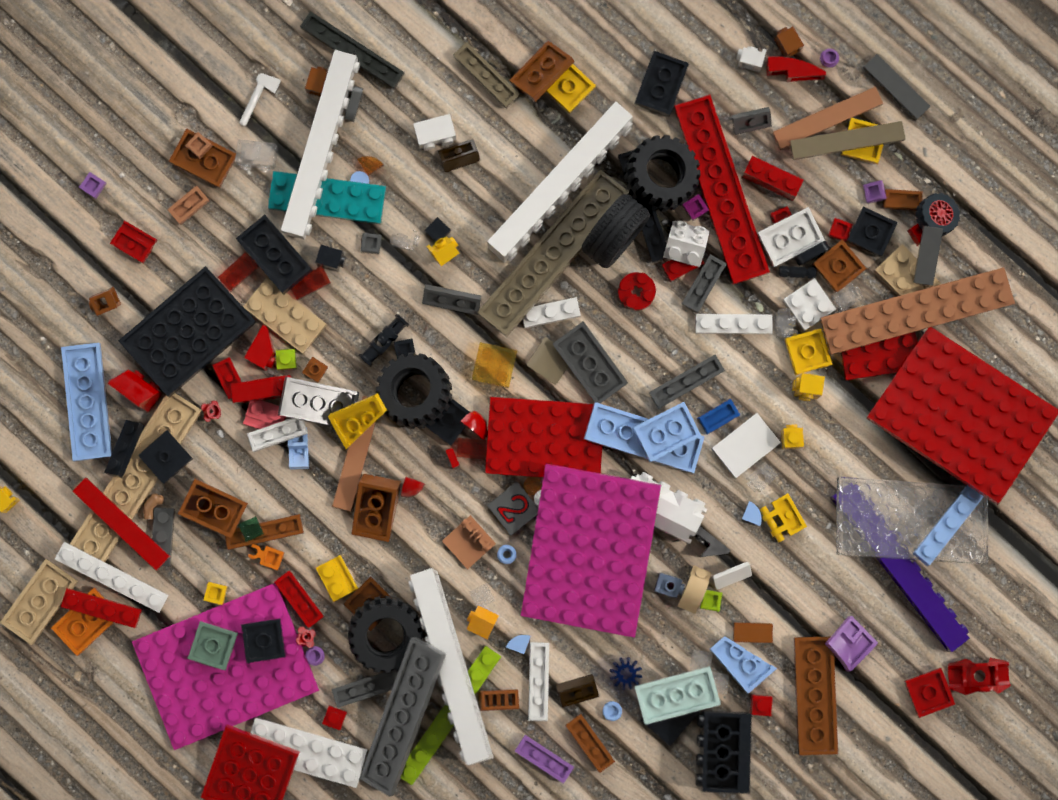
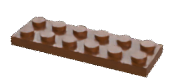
(815, 696)

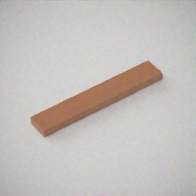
(828, 117)
(353, 470)

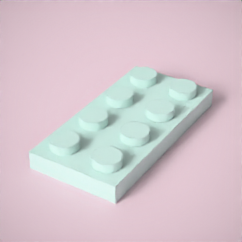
(677, 695)

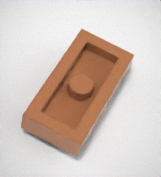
(188, 205)

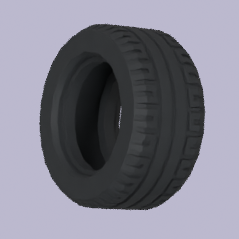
(615, 231)

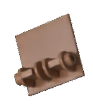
(468, 542)

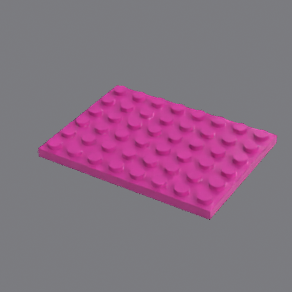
(590, 550)
(204, 699)

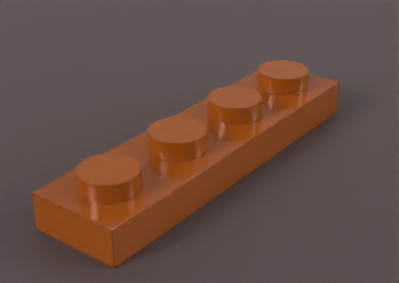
(272, 530)

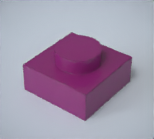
(695, 207)

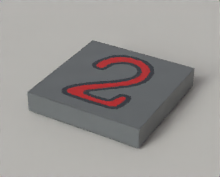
(513, 508)

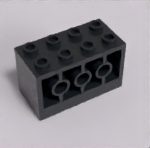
(737, 754)

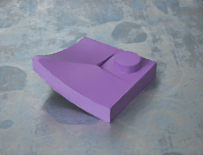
(851, 643)

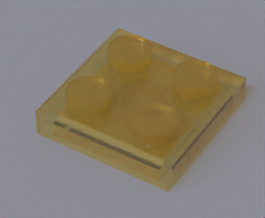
(494, 365)

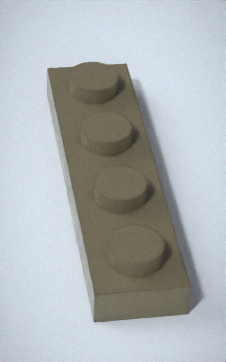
(486, 75)

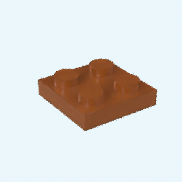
(839, 266)

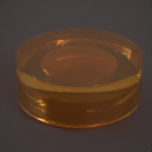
(532, 485)

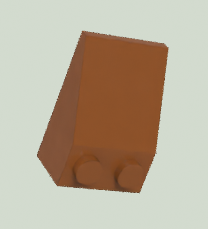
(375, 507)
(212, 508)

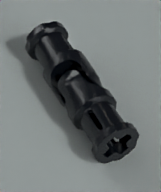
(386, 337)

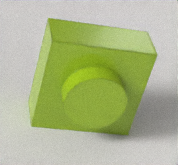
(286, 359)

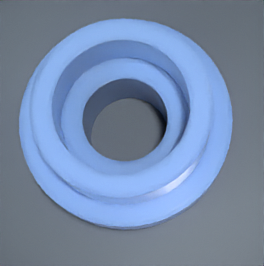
(502, 549)

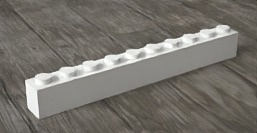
(319, 145)

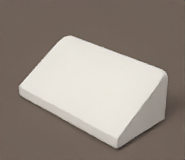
(732, 575)

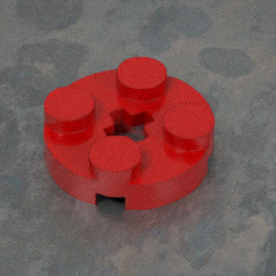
(631, 300)

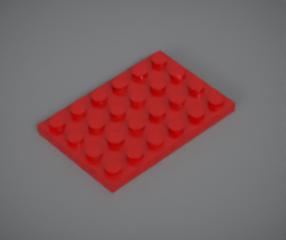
(537, 433)

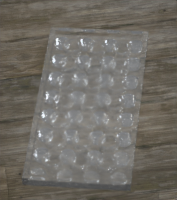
(896, 516)

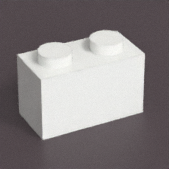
(435, 132)

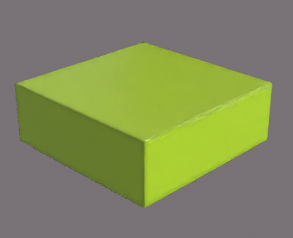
(711, 601)

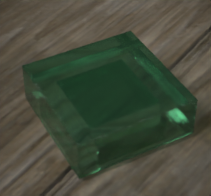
(251, 529)

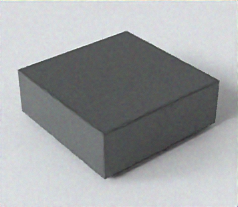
(371, 243)

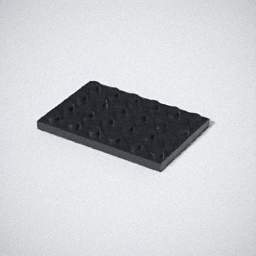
(187, 331)

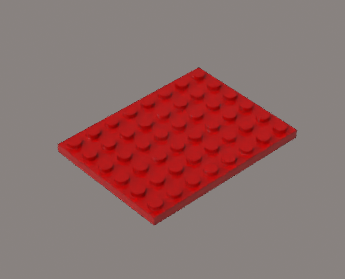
(963, 415)

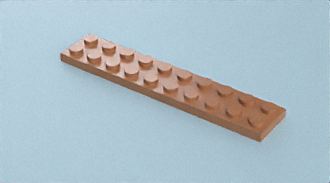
(917, 311)

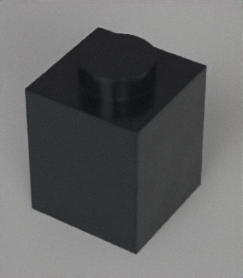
(330, 258)

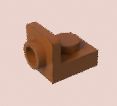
(315, 369)

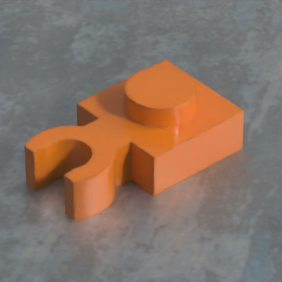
(269, 557)

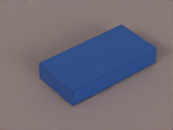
(718, 416)

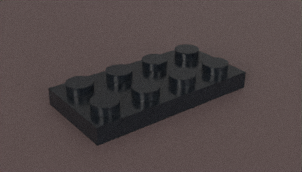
(274, 254)

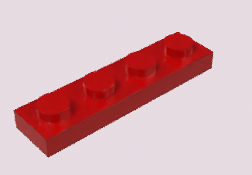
(101, 608)

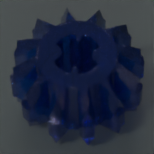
(630, 669)

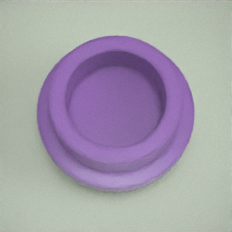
(829, 58)
(315, 656)

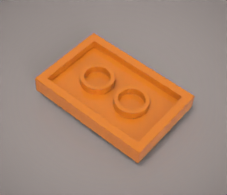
(79, 629)

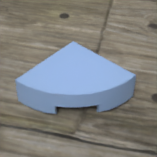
(752, 514)
(519, 643)

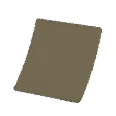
(548, 361)

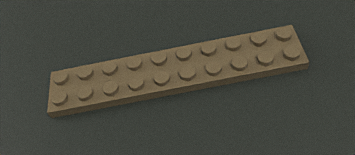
(550, 255)

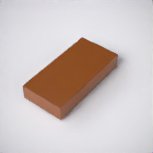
(902, 199)
(753, 632)

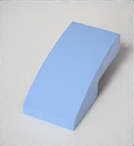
(299, 453)

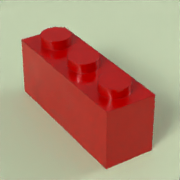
(772, 178)

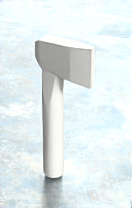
(263, 81)

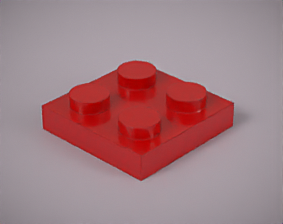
(929, 692)

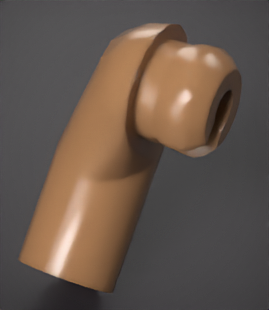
(150, 504)

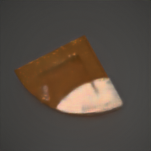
(370, 164)

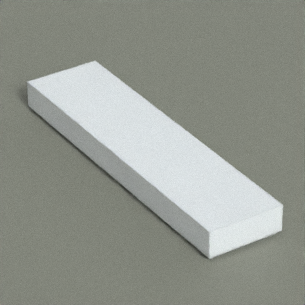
(538, 682)

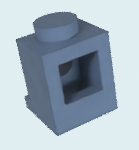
(661, 585)

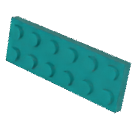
(338, 200)

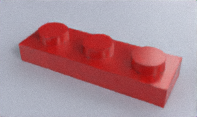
(299, 599)

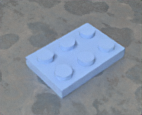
(666, 432)

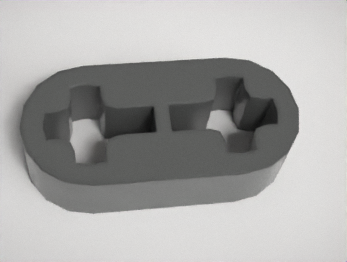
(354, 103)

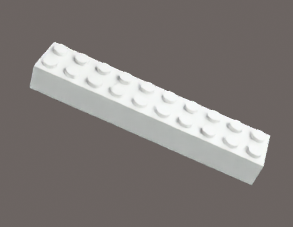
(561, 180)
(453, 673)

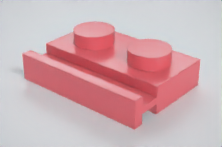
(262, 414)

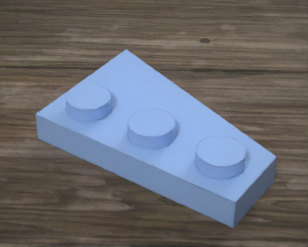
(741, 664)

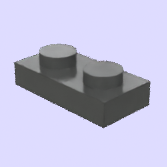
(752, 120)

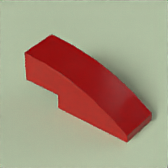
(794, 69)

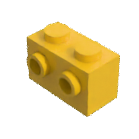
(808, 386)

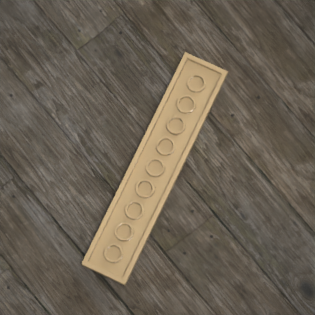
(130, 492)

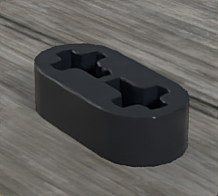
(812, 253)

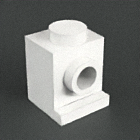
(751, 58)

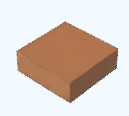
(198, 145)

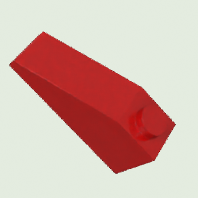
(257, 389)

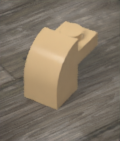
(694, 589)

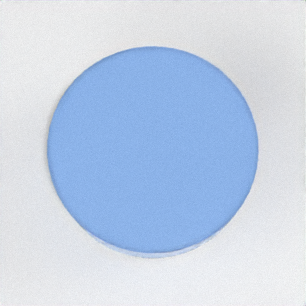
(360, 177)
(612, 711)

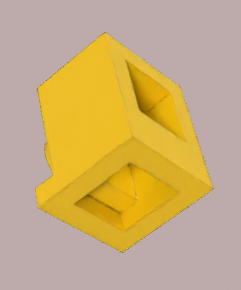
(443, 250)
(6, 501)

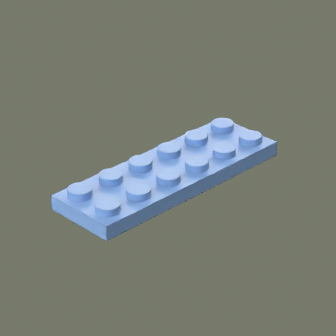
(86, 402)
(614, 430)

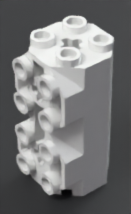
(675, 511)

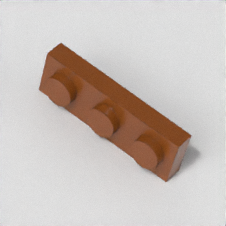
(590, 743)

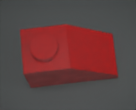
(261, 350)

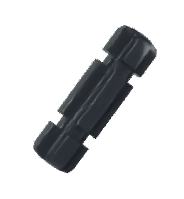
(797, 272)

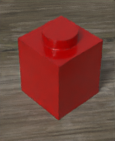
(760, 705)

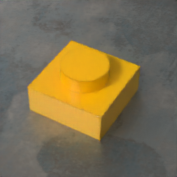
(215, 593)

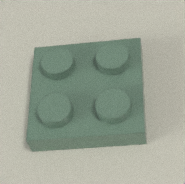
(212, 645)

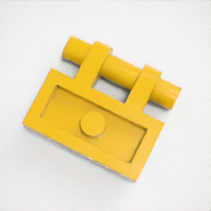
(787, 513)

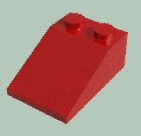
(136, 389)

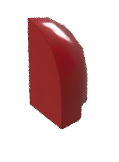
(476, 423)
(411, 487)

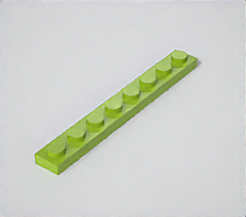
(441, 725)

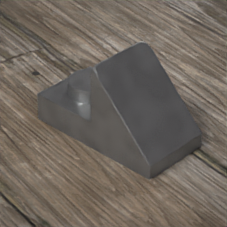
(715, 547)

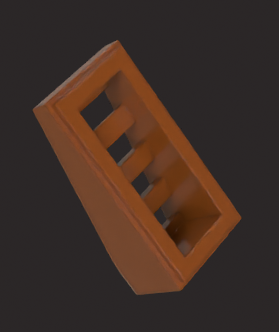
(481, 700)

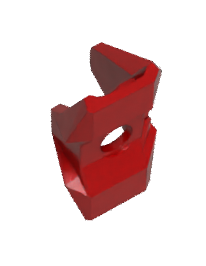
(962, 676)

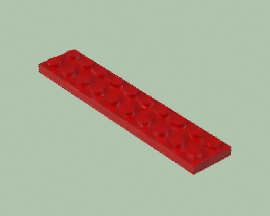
(722, 190)

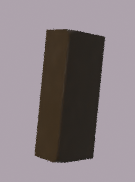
(459, 155)
(577, 690)

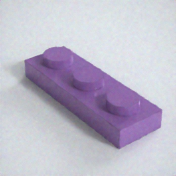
(544, 759)

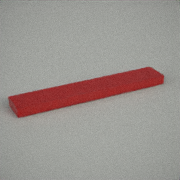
(121, 523)

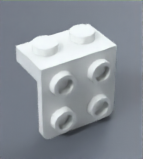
(686, 243)

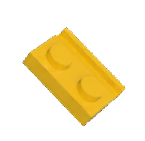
(337, 578)

